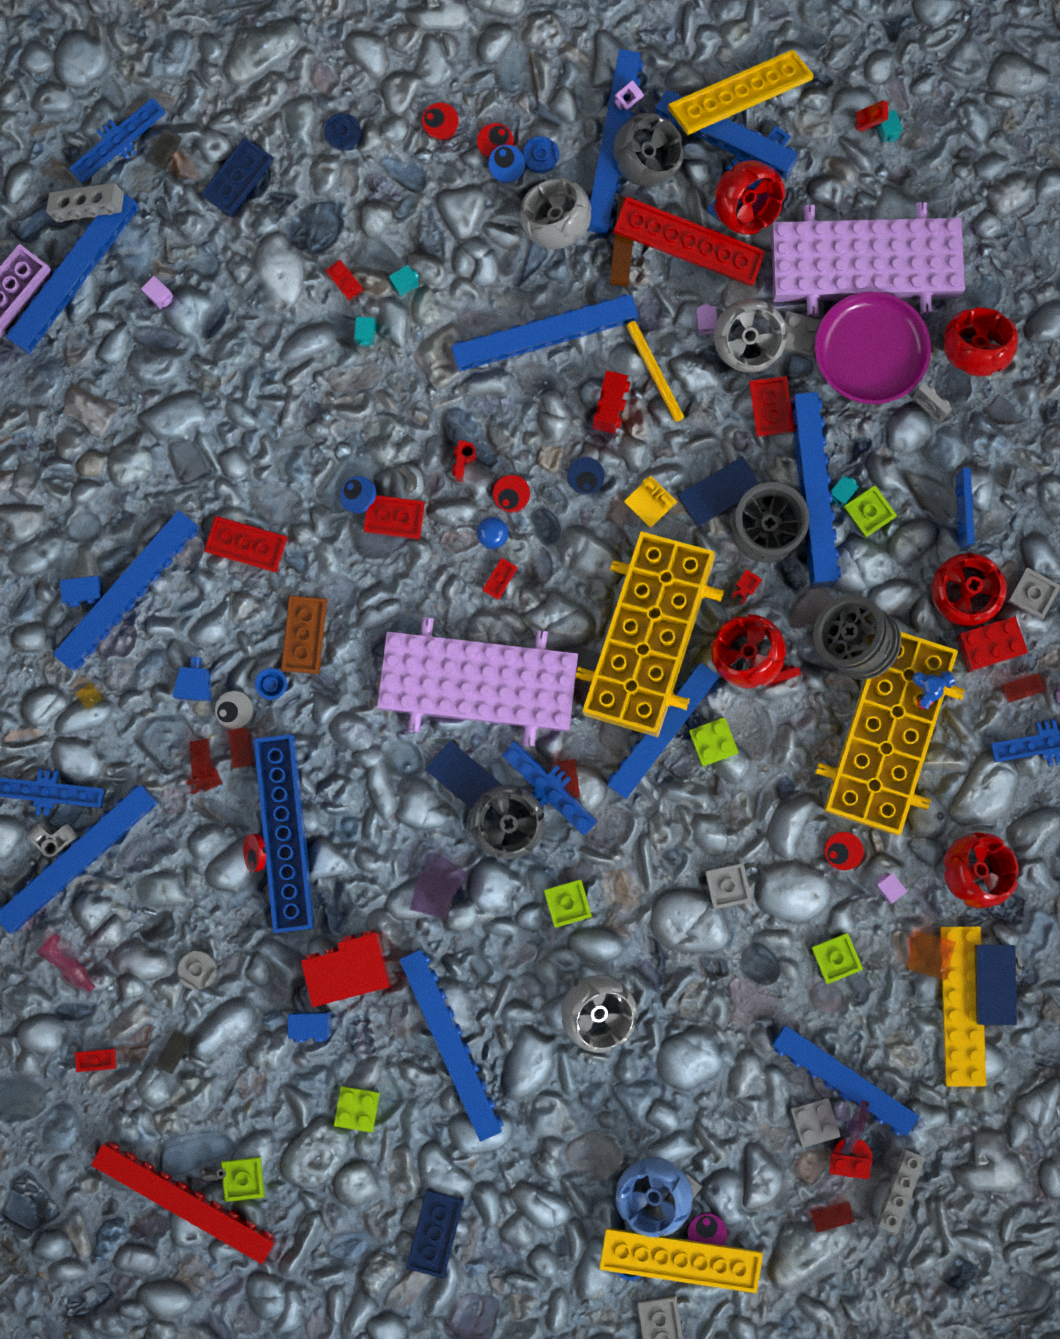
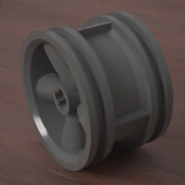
(781, 496)

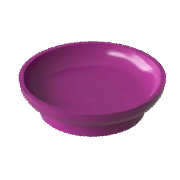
(872, 348)

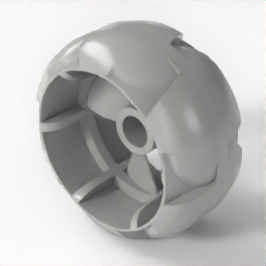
(564, 226)
(772, 343)
(590, 996)

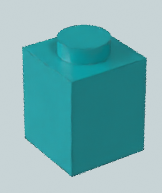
(890, 129)
(404, 280)
(365, 331)
(844, 490)

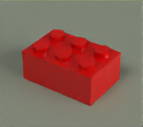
(991, 644)

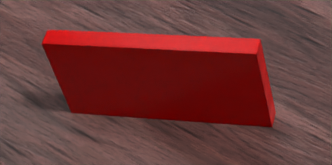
(245, 544)

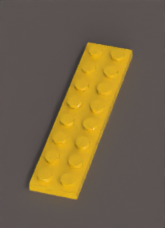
(740, 92)
(962, 1036)
(681, 1260)

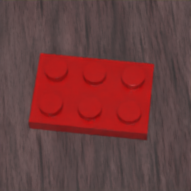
(771, 406)
(395, 517)

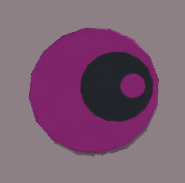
(707, 1229)

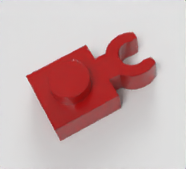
(747, 584)

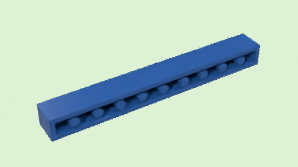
(607, 173)
(69, 276)
(545, 332)
(126, 591)
(76, 858)
(451, 1046)

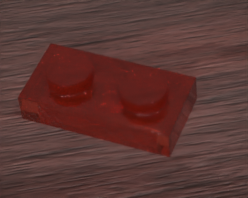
(1023, 688)
(240, 748)
(200, 759)
(570, 768)
(832, 1216)

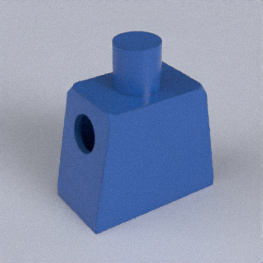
(193, 682)

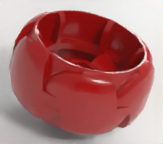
(735, 186)
(980, 356)
(992, 585)
(761, 668)
(962, 877)

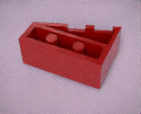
(611, 402)

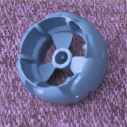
(663, 1180)

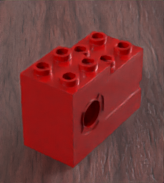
(348, 971)

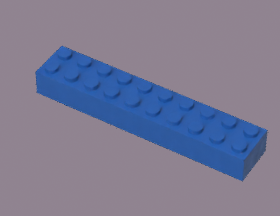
(814, 489)
(284, 833)

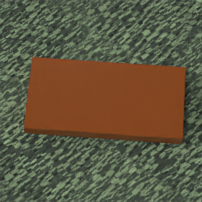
(304, 635)

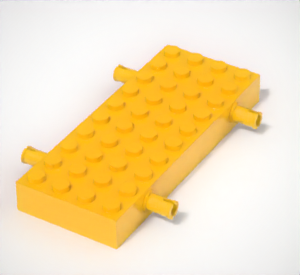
(649, 634)
(888, 741)

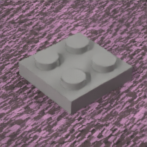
(801, 333)
(932, 403)
(1034, 593)
(728, 886)
(815, 1122)

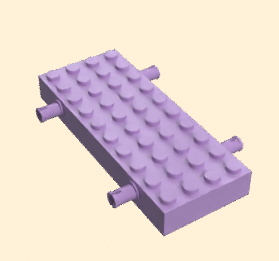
(851, 257)
(477, 681)

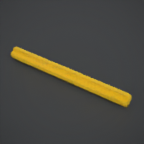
(655, 371)

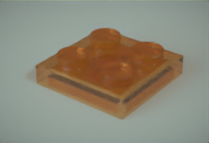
(931, 955)

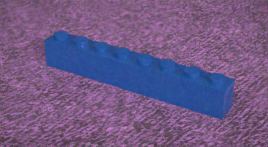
(737, 139)
(648, 750)
(845, 1080)

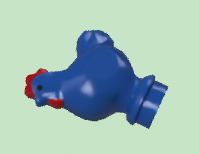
(932, 686)

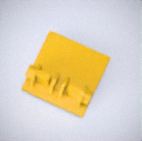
(650, 501)

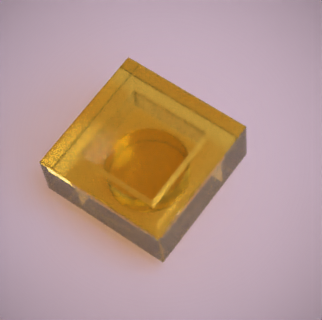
(89, 695)

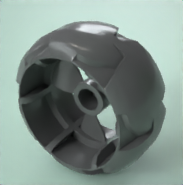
(632, 155)
(492, 840)

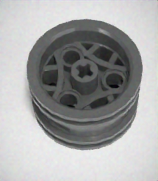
(848, 625)

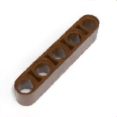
(621, 255)

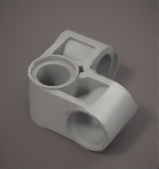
(43, 837)

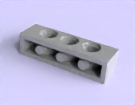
(85, 202)
(900, 1190)

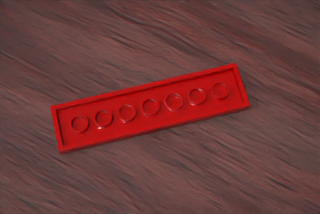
(689, 241)

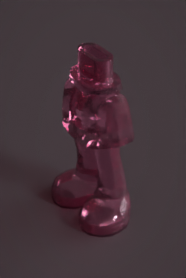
(72, 971)

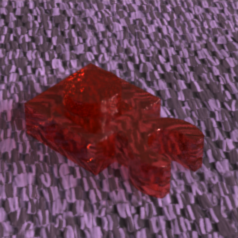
(206, 783)

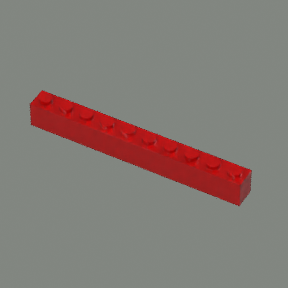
(184, 1202)

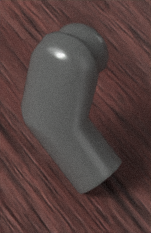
(411, 479)
(208, 1175)

